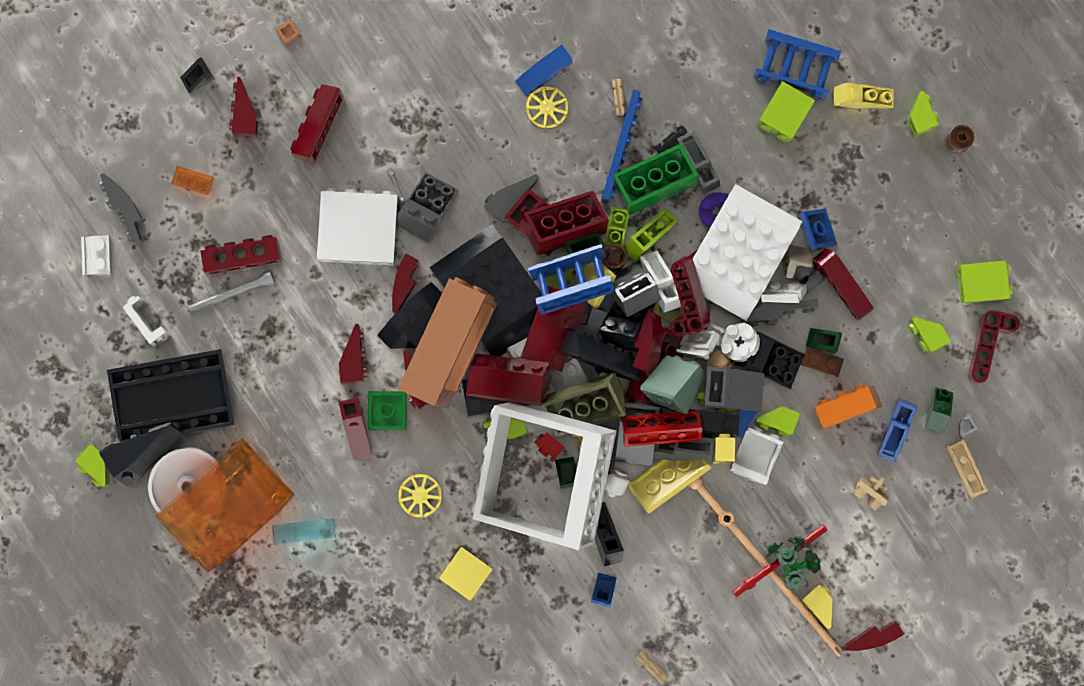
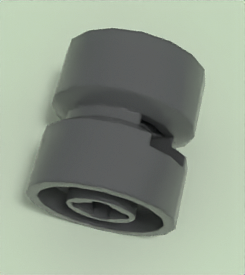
(808, 276)

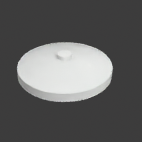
(175, 473)

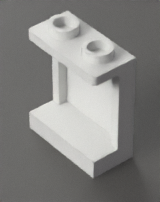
(155, 337)
(756, 455)

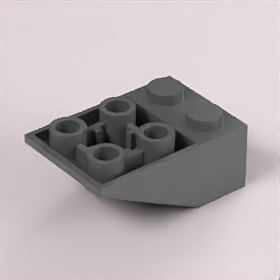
(426, 207)
(634, 289)
(733, 389)
(636, 454)

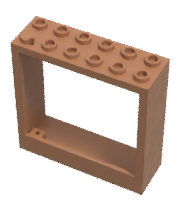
(448, 343)

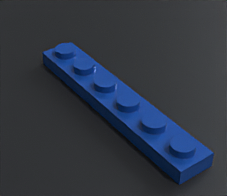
(625, 138)

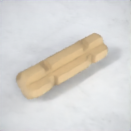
(619, 97)
(652, 667)

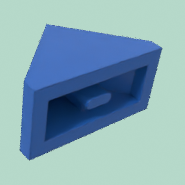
(603, 590)

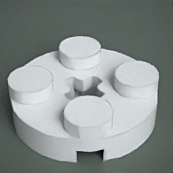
(745, 350)

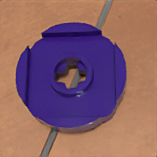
(708, 205)

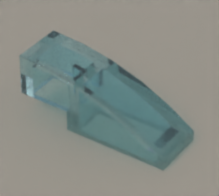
(303, 531)

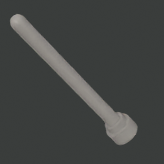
(265, 279)

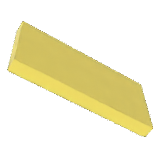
(665, 480)

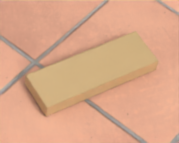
(966, 469)

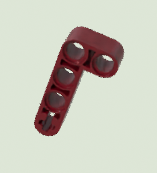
(679, 269)
(843, 283)
(988, 348)

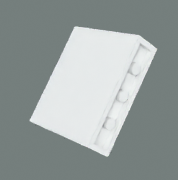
(357, 227)

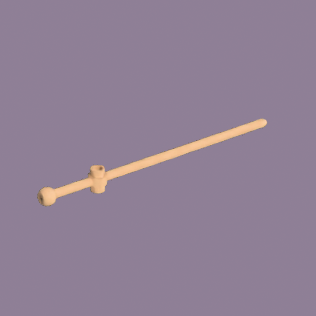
(697, 484)

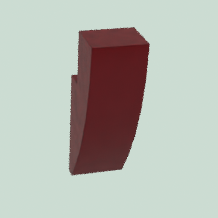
(403, 282)
(649, 343)
(874, 638)

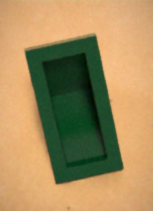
(584, 243)
(824, 340)
(566, 472)

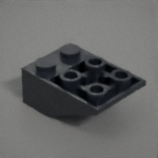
(622, 329)
(775, 360)

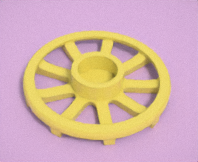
(547, 107)
(420, 495)

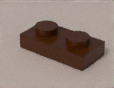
(822, 362)

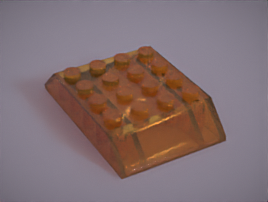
(225, 505)

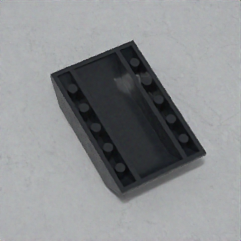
(493, 266)
(178, 390)

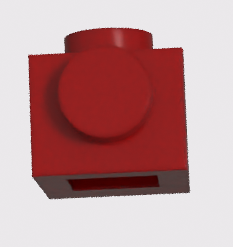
(549, 446)

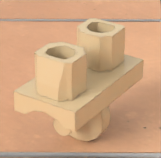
(878, 497)

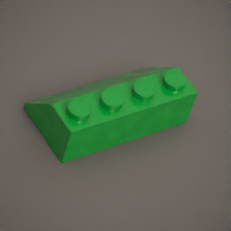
(655, 179)

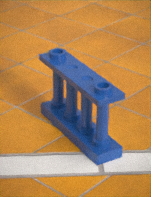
(810, 50)
(576, 294)

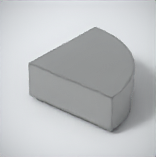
(967, 426)

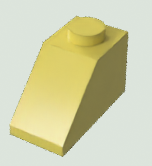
(724, 449)
(820, 604)

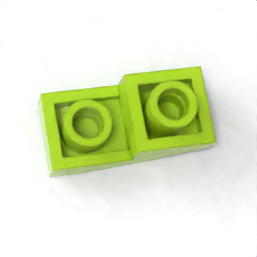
(617, 226)

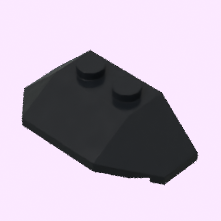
(409, 323)

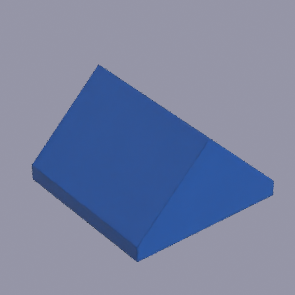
(817, 230)

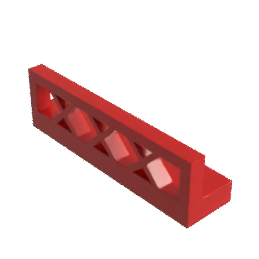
(662, 431)

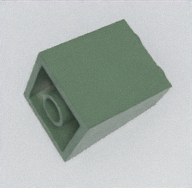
(674, 383)

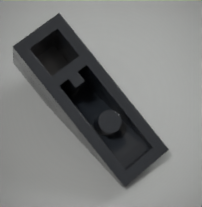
(607, 539)

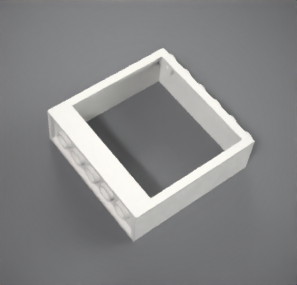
(588, 482)

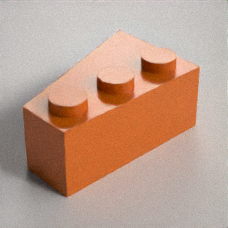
(848, 405)

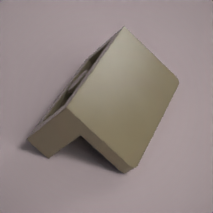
(795, 256)

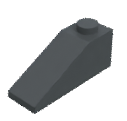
(505, 199)

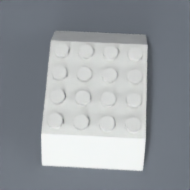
(743, 251)

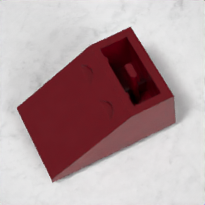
(527, 202)

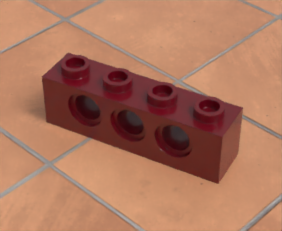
(211, 253)

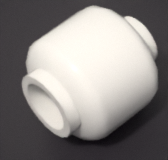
(616, 482)

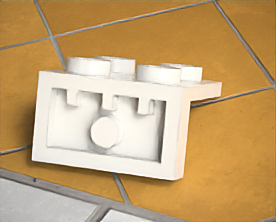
(572, 374)

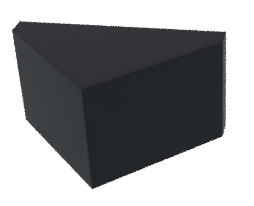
(197, 76)

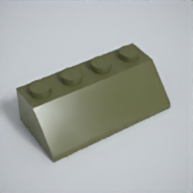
(588, 401)

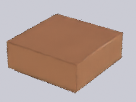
(288, 32)

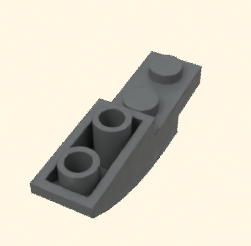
(120, 201)
(771, 311)

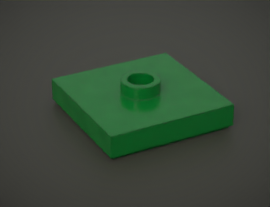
(387, 410)

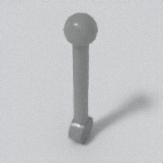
(390, 172)

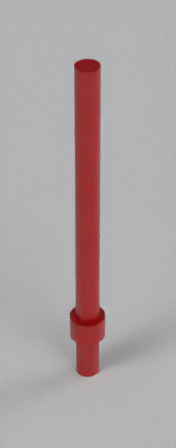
(750, 582)

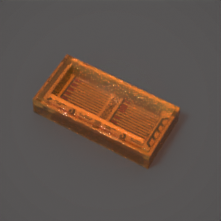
(192, 180)

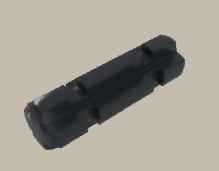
(671, 139)

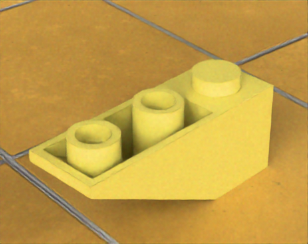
(863, 96)

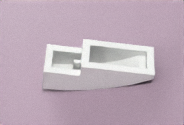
(663, 278)

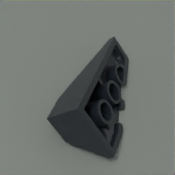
(712, 422)
(135, 456)

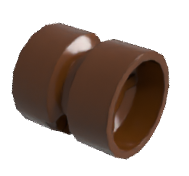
(959, 139)
(615, 257)

